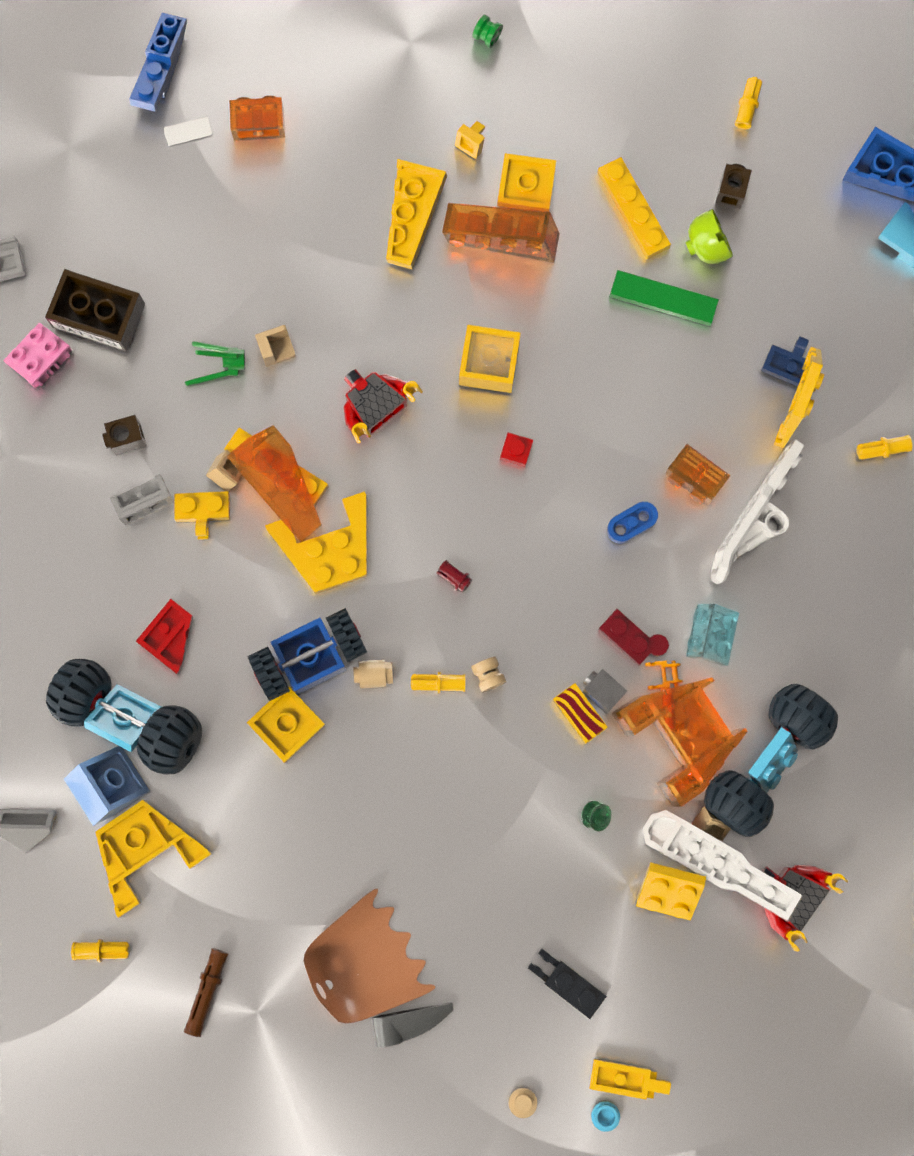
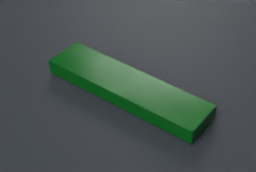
(664, 298)

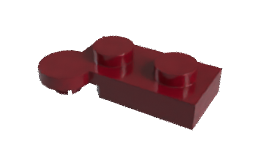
(632, 639)

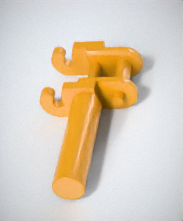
(665, 684)

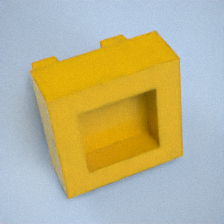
(470, 139)

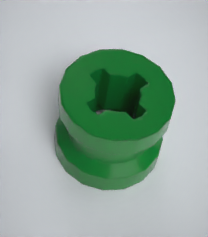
(487, 31)

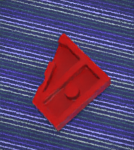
(168, 635)

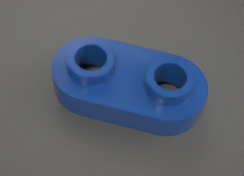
(631, 523)

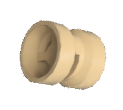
(491, 680)

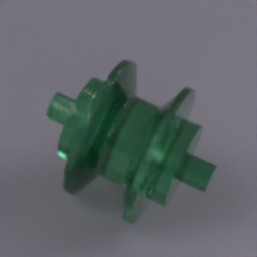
(596, 816)

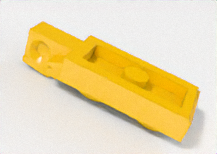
(626, 1080)

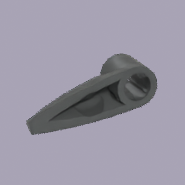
(407, 1024)

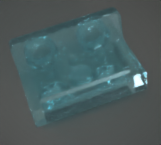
(712, 633)

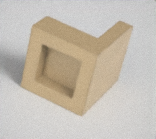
(275, 345)

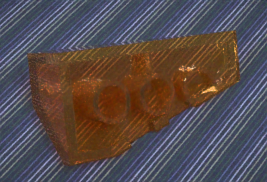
(273, 472)

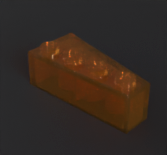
(502, 230)

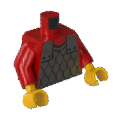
(375, 401)
(812, 885)

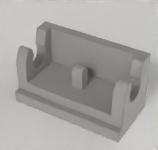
(142, 500)

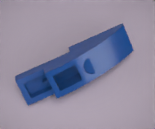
(160, 62)

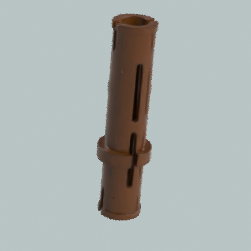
(209, 981)

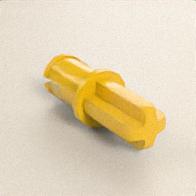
(748, 103)
(884, 447)
(438, 682)
(100, 950)

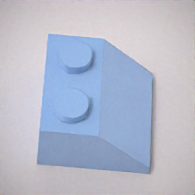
(106, 784)

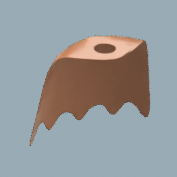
(364, 946)

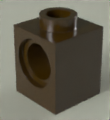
(731, 195)
(133, 442)

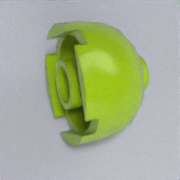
(708, 239)

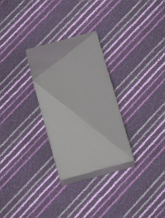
(25, 826)

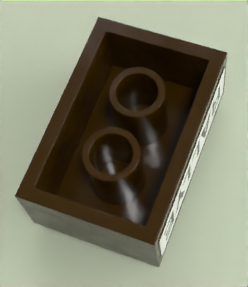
(95, 310)

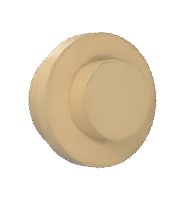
(522, 1103)

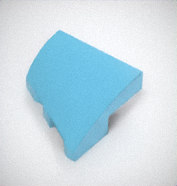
(900, 234)

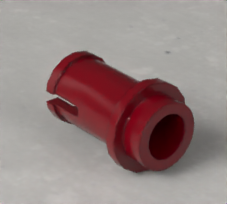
(454, 576)

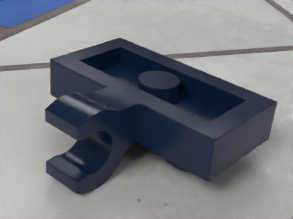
(786, 364)

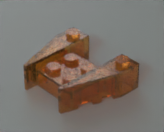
(691, 732)

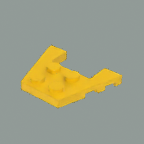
(801, 403)
(332, 557)
(136, 840)

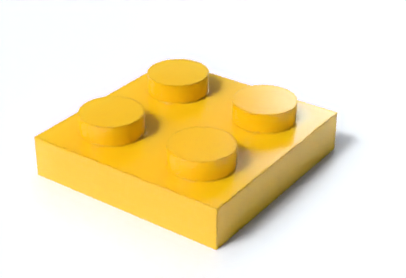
(526, 182)
(286, 724)
(670, 891)

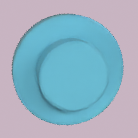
(605, 1116)

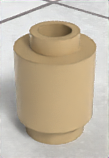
(373, 673)

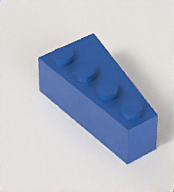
(884, 166)

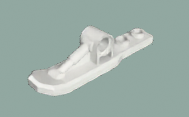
(753, 523)
(717, 862)

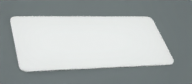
(187, 131)

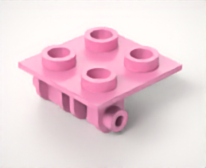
(37, 354)

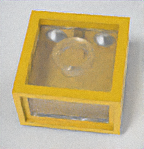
(489, 358)

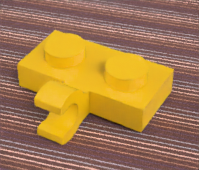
(201, 509)

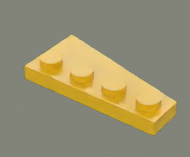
(414, 204)

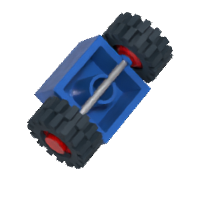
(307, 655)

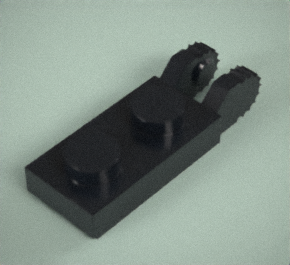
(570, 985)

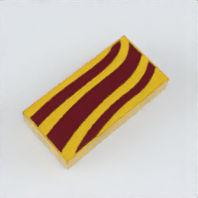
(580, 713)

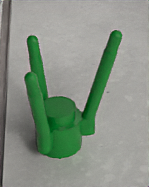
(231, 357)

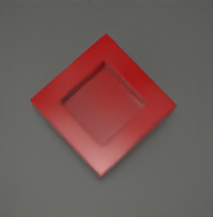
(516, 449)

